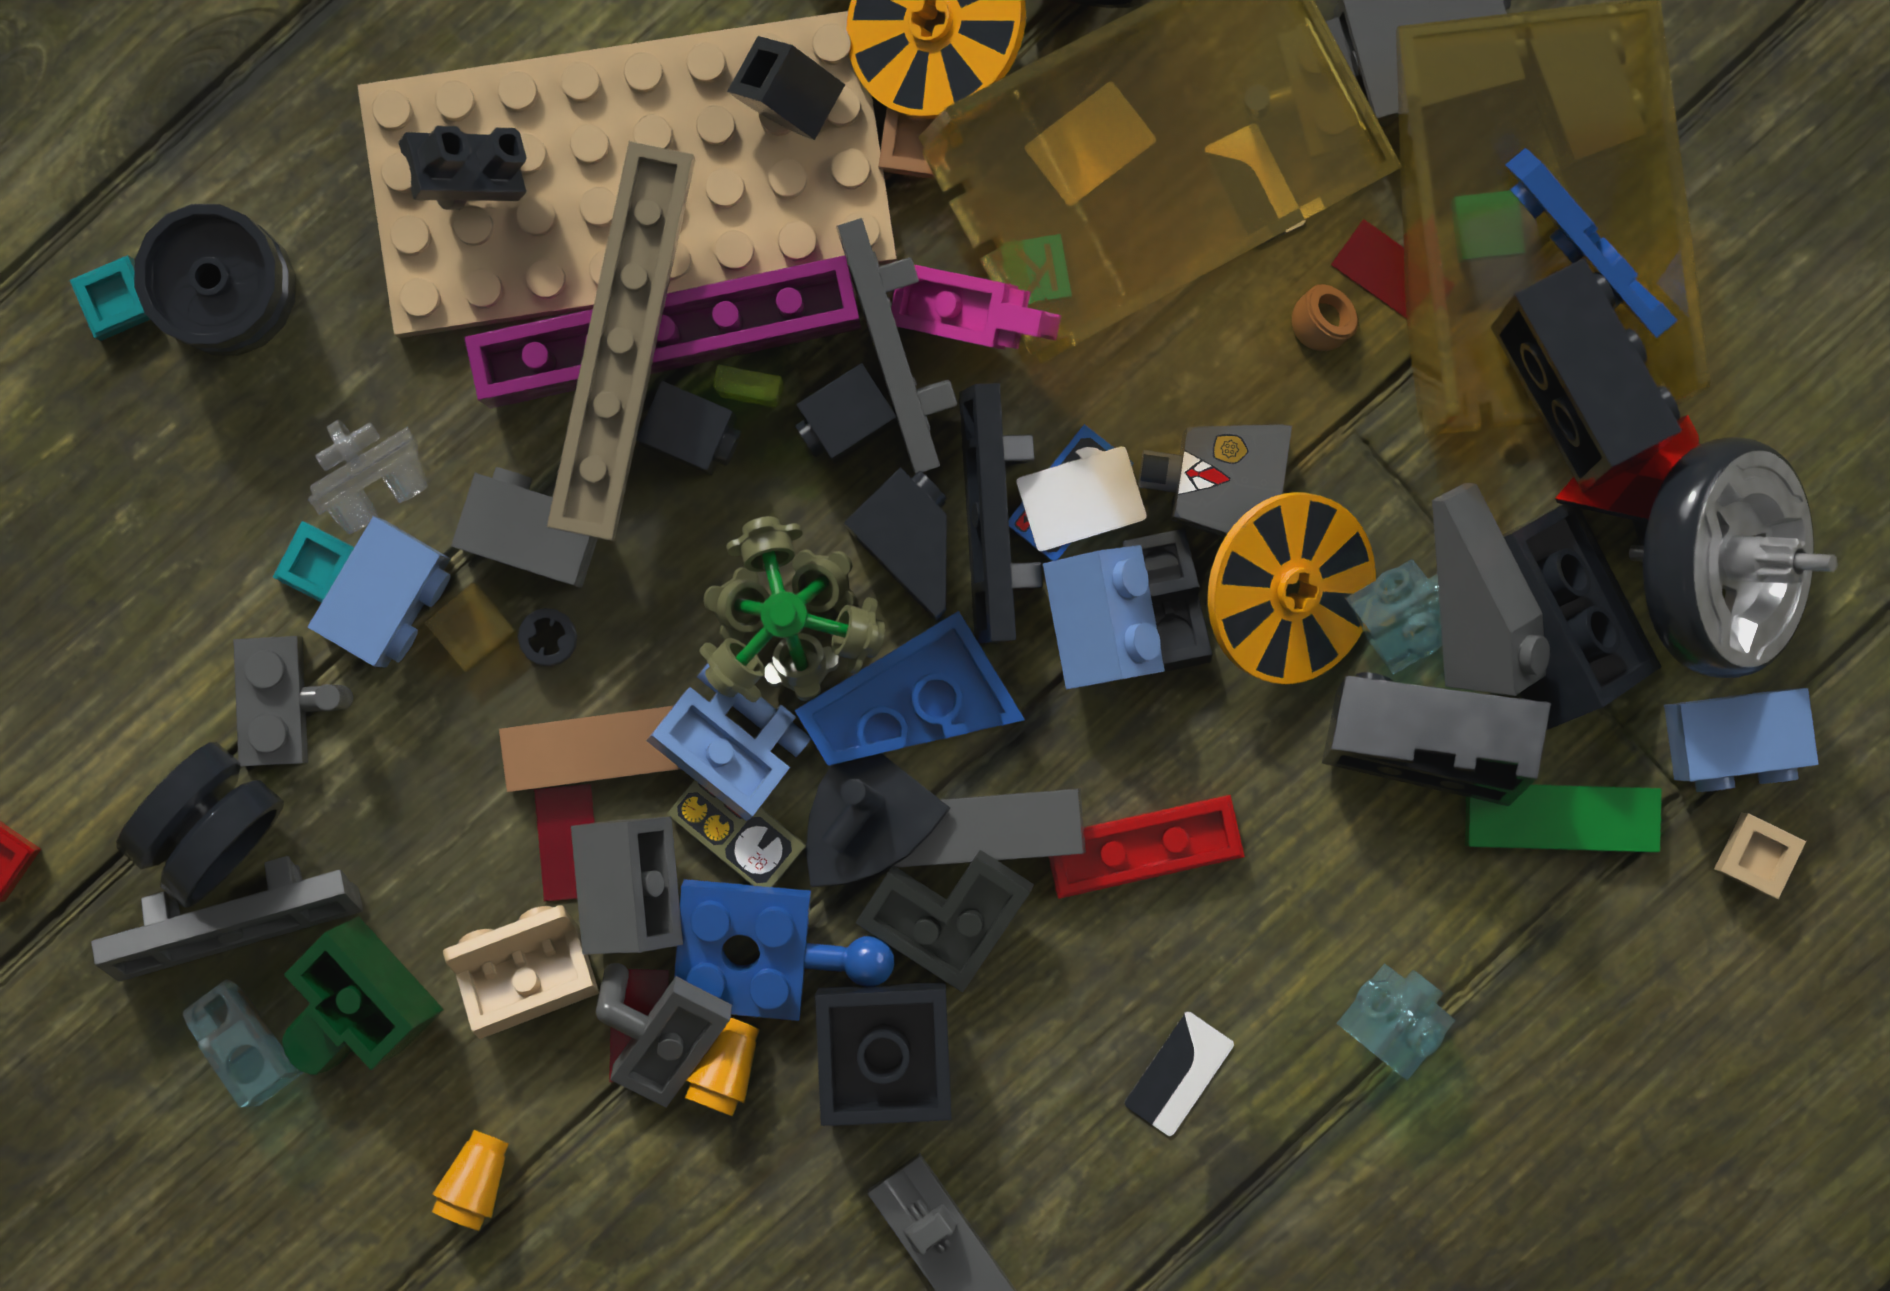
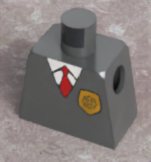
(1219, 473)

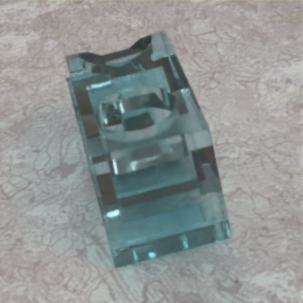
(239, 1045)

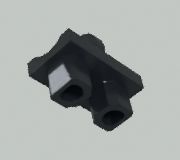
(465, 166)

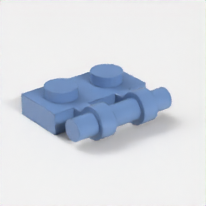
(721, 753)

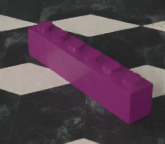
(694, 329)

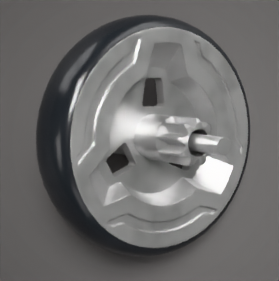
(1705, 542)

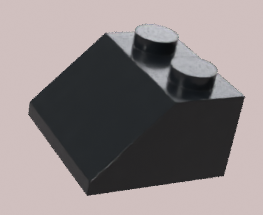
(907, 536)

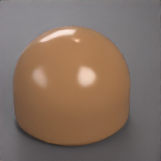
(1313, 328)

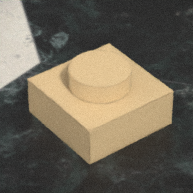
(1760, 855)

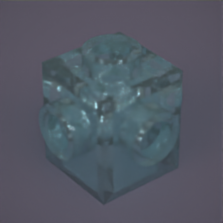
(1400, 615)
(1398, 1019)

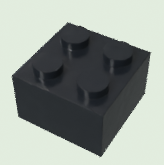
(883, 1054)

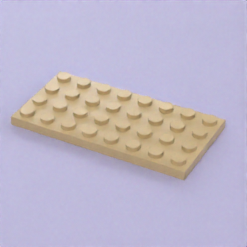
(752, 202)

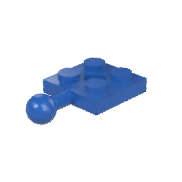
(779, 926)

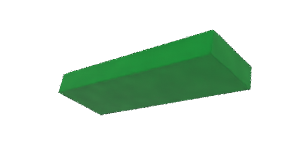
(1569, 819)

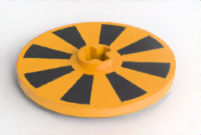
(929, 71)
(1275, 546)

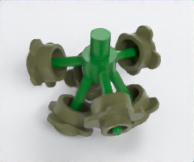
(747, 606)

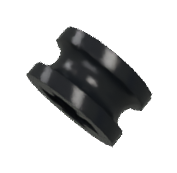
(529, 631)

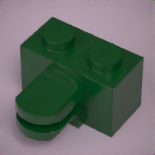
(357, 1002)

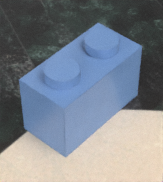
(381, 594)
(1103, 616)
(1741, 736)

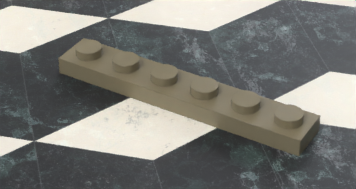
(621, 341)

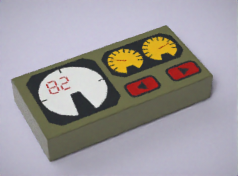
(754, 848)

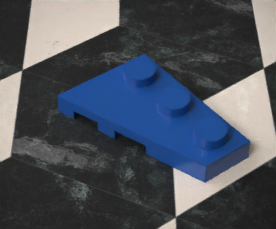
(1578, 239)
(910, 697)

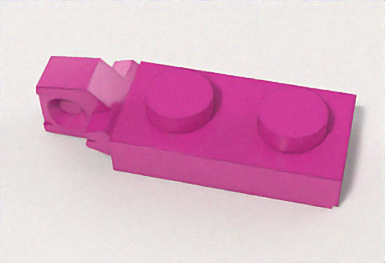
(970, 310)

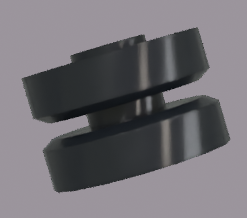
(185, 258)
(199, 824)

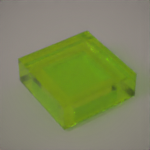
(748, 386)

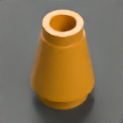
(725, 1069)
(472, 1182)

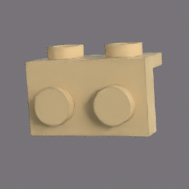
(521, 970)

